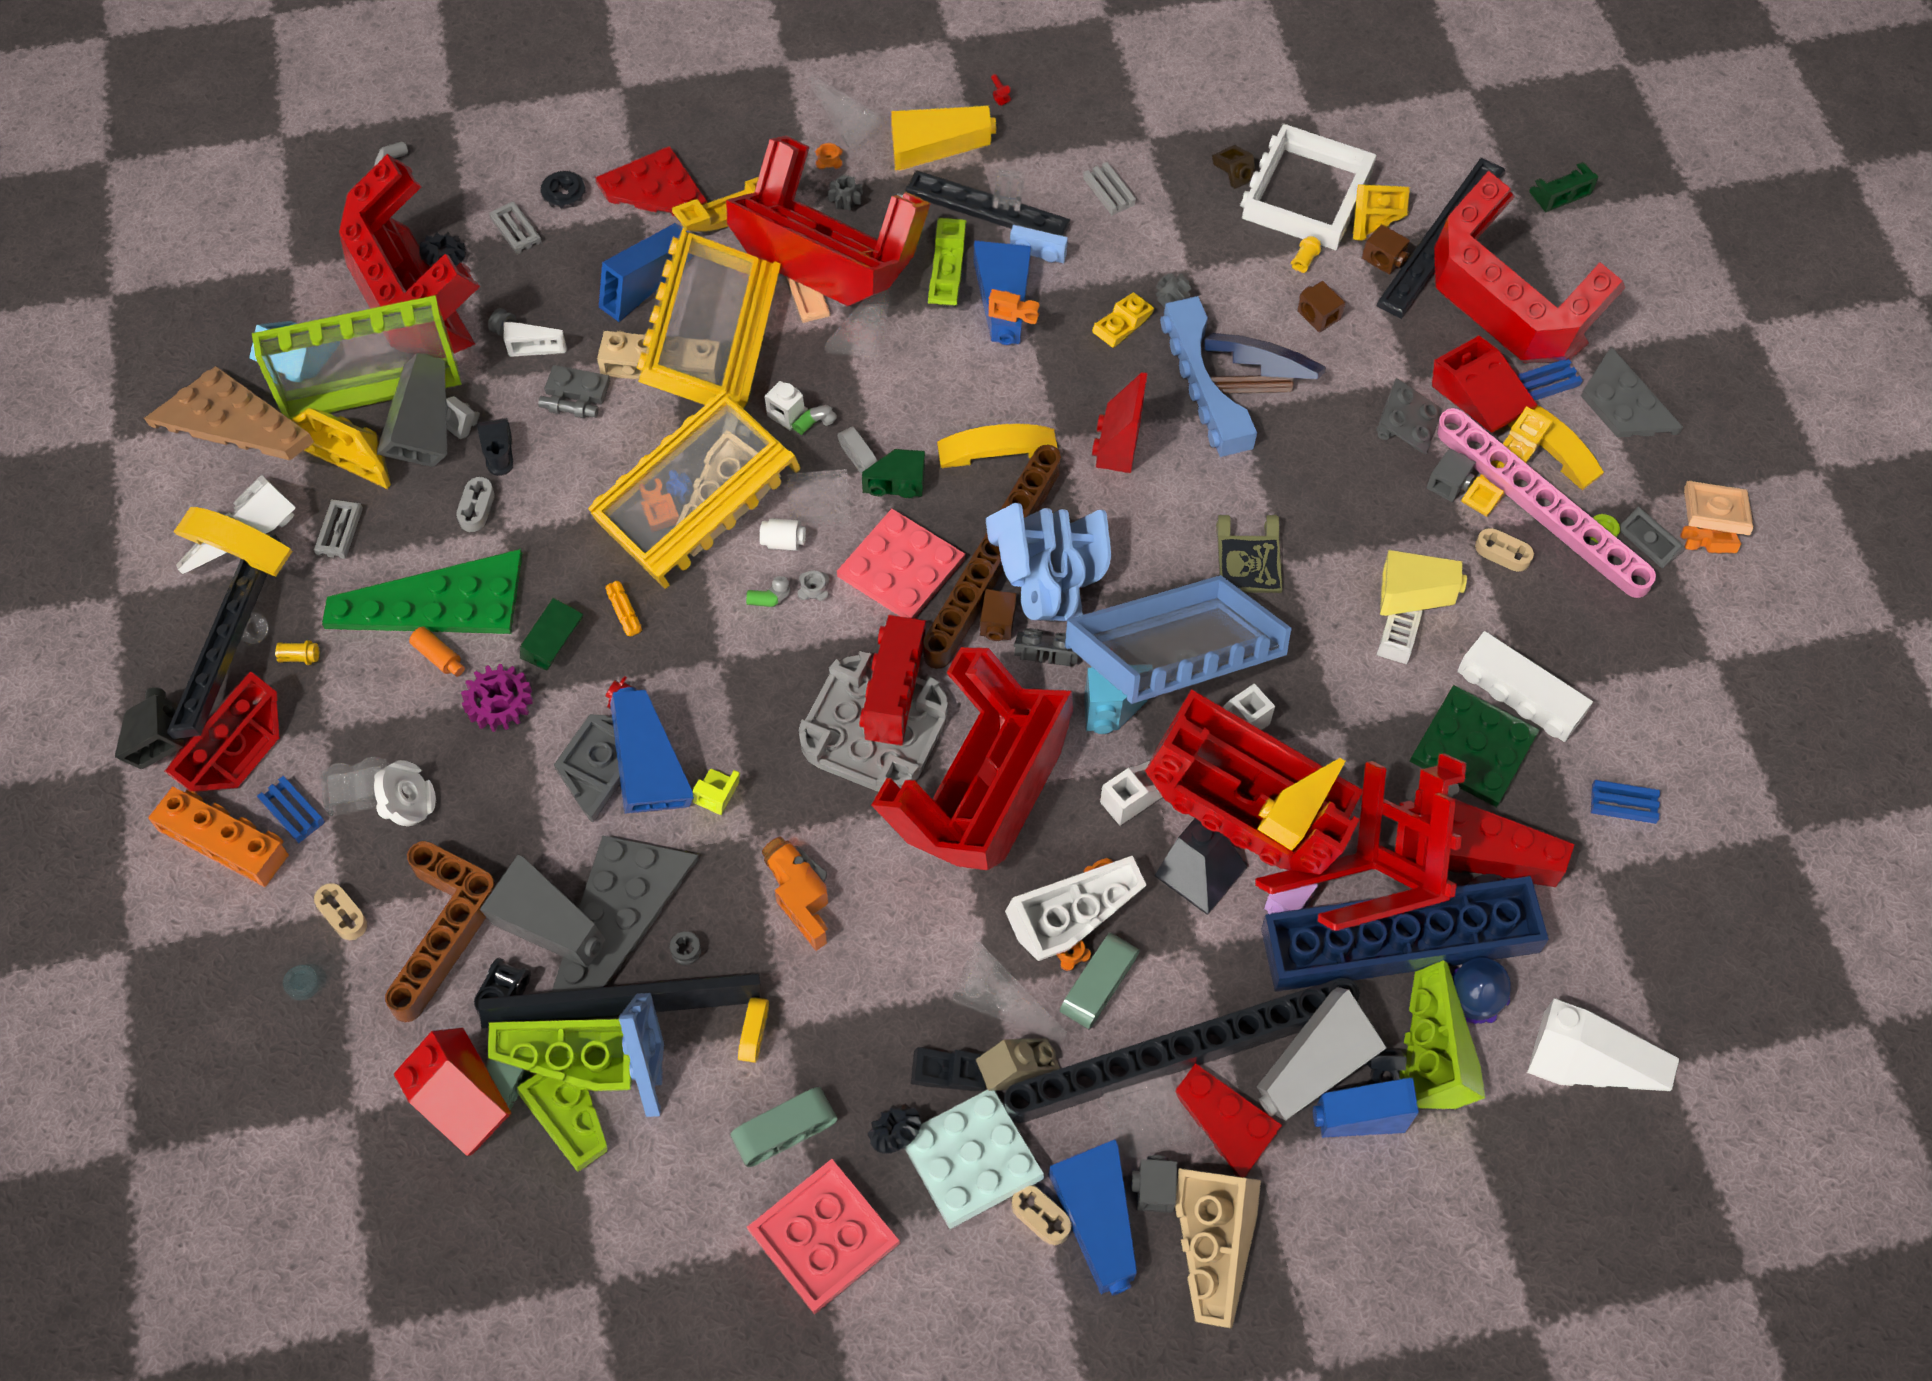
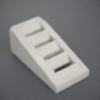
(532, 340)
(1394, 650)

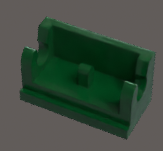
(1564, 189)
(549, 634)

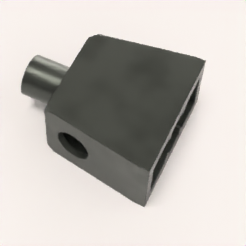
(144, 731)

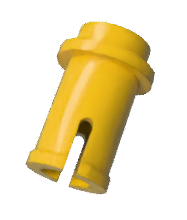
(1308, 249)
(297, 652)

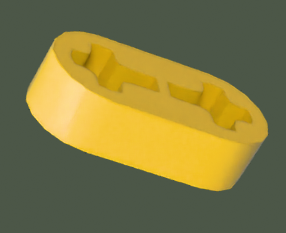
(753, 1030)

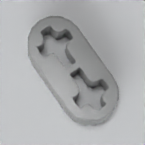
(856, 449)
(482, 505)

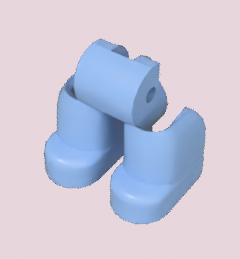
(1050, 557)

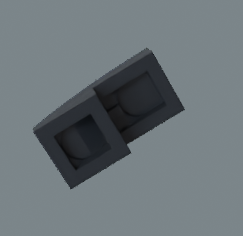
(947, 1070)

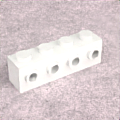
(1524, 686)

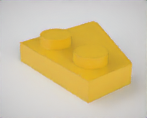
(1378, 206)

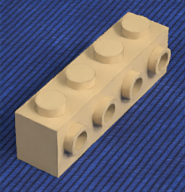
(620, 354)

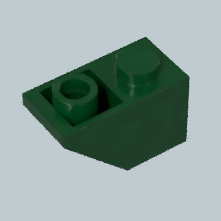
(896, 474)

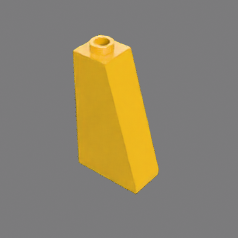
(938, 133)

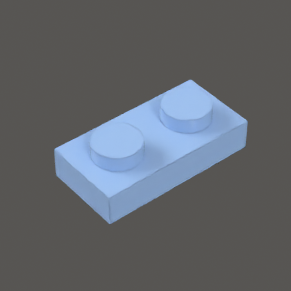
(1043, 244)

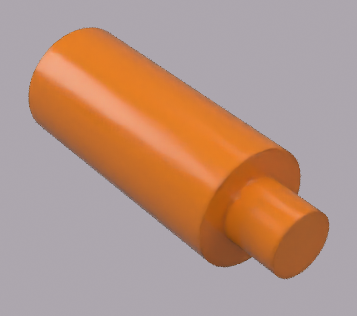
(436, 651)

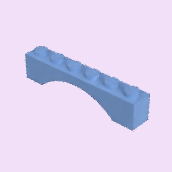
(1227, 422)

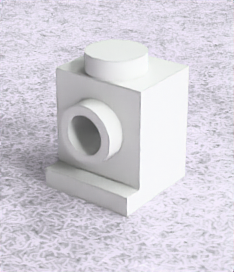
(785, 398)

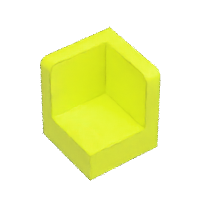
(715, 790)

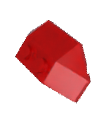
(231, 741)

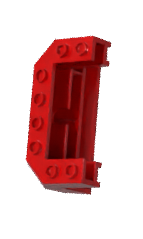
(814, 245)
(387, 256)
(1503, 300)
(1227, 771)
(993, 774)

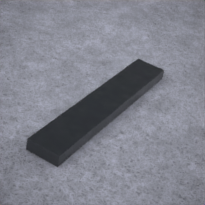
(979, 205)

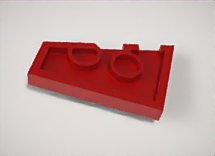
(1228, 1119)

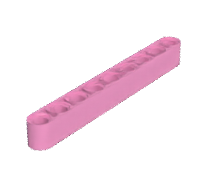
(1550, 515)

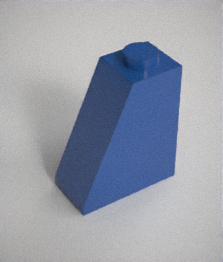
(1367, 1109)

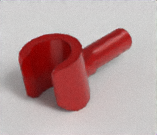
(1001, 94)

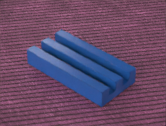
(1547, 375)
(1626, 790)
(275, 791)

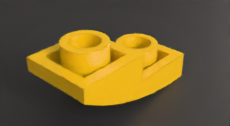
(1124, 320)

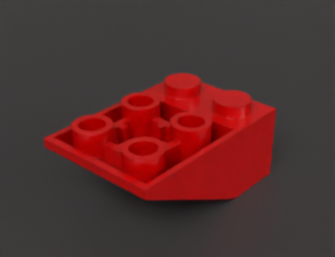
(1481, 384)

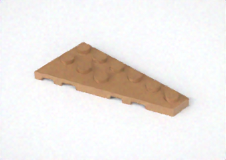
(227, 412)

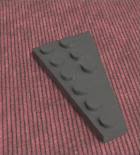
(623, 900)

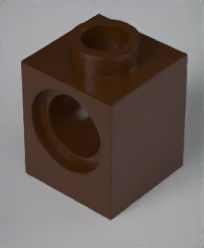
(1386, 249)
(1320, 306)
(998, 615)

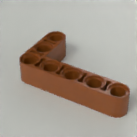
(443, 929)

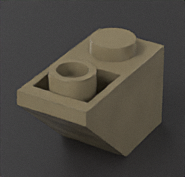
(1016, 1061)

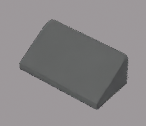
(1651, 538)

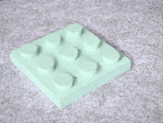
(972, 1158)

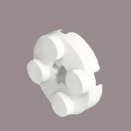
(393, 803)

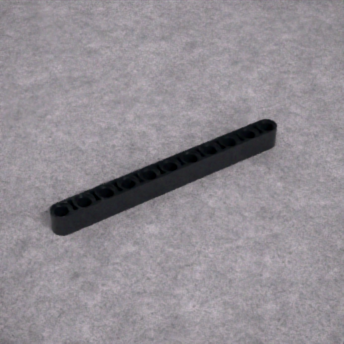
(1163, 1049)

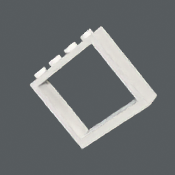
(1318, 149)

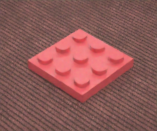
(901, 565)
(823, 1236)

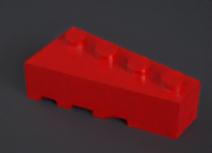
(893, 680)
(1506, 848)

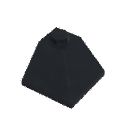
(1201, 866)

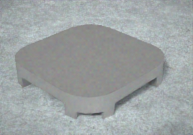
(838, 745)

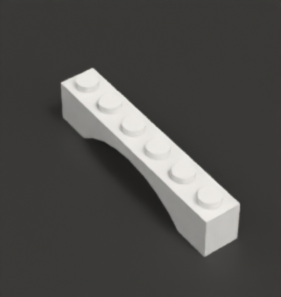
(1134, 790)

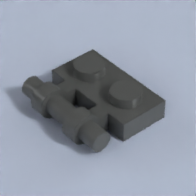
(577, 385)

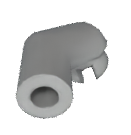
(395, 150)

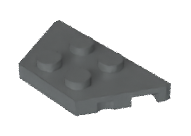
(1626, 401)
(591, 765)

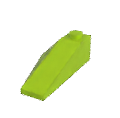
(1440, 1044)
(569, 1051)

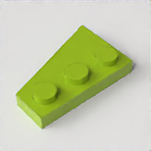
(567, 1117)

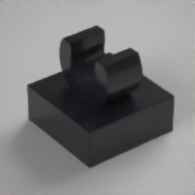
(1387, 1060)

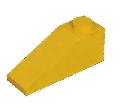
(1295, 807)

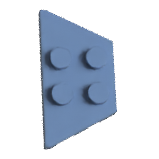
(645, 1047)

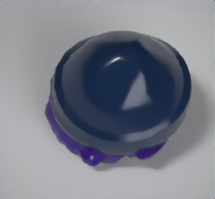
(1482, 989)

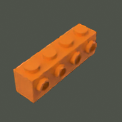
(219, 836)

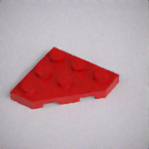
(651, 183)

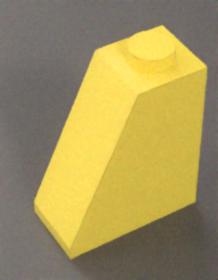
(1419, 582)

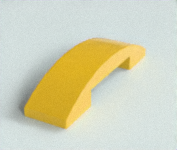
(710, 215)
(1521, 441)
(992, 442)
(1570, 451)
(234, 538)

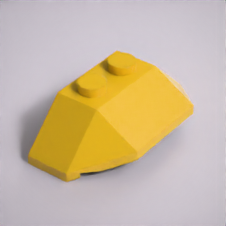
(344, 445)

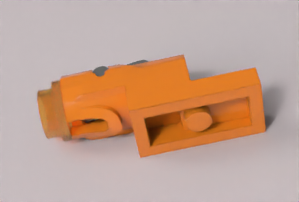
(801, 888)

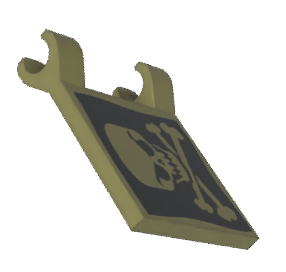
(1250, 561)

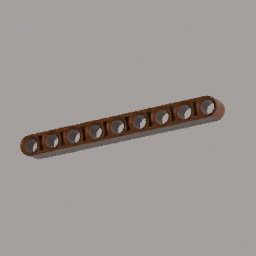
(985, 565)

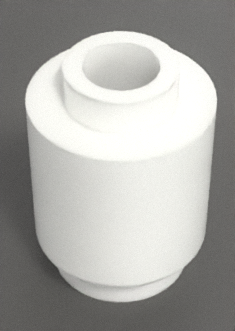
(782, 534)

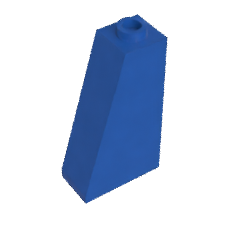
(1003, 269)
(635, 273)
(646, 761)
(1095, 1201)

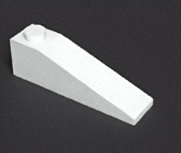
(257, 507)
(1068, 910)

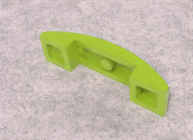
(947, 262)

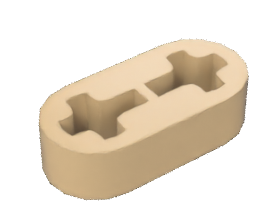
(1504, 549)
(334, 916)
(1036, 1221)

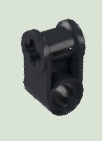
(496, 445)
(502, 981)

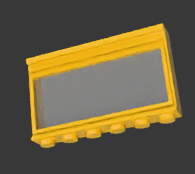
(707, 321)
(691, 486)

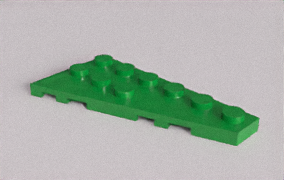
(455, 599)

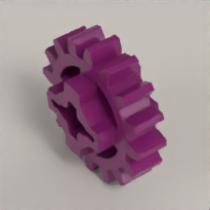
(497, 697)

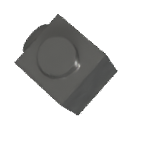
(1452, 475)
(1155, 1184)

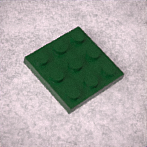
(1480, 736)

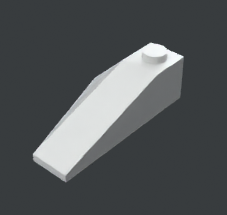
(1589, 1050)

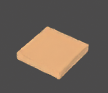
(1718, 508)

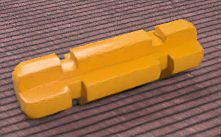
(623, 608)

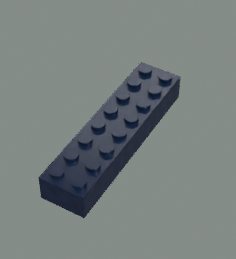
(1480, 921)

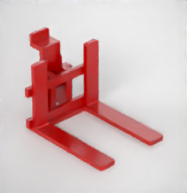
(1419, 853)

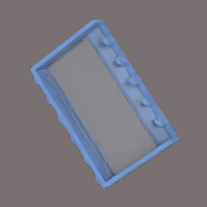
(1177, 638)

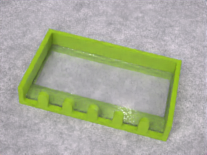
(351, 356)

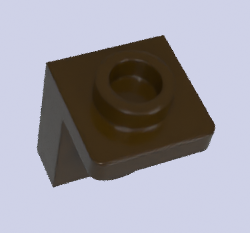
(1236, 163)

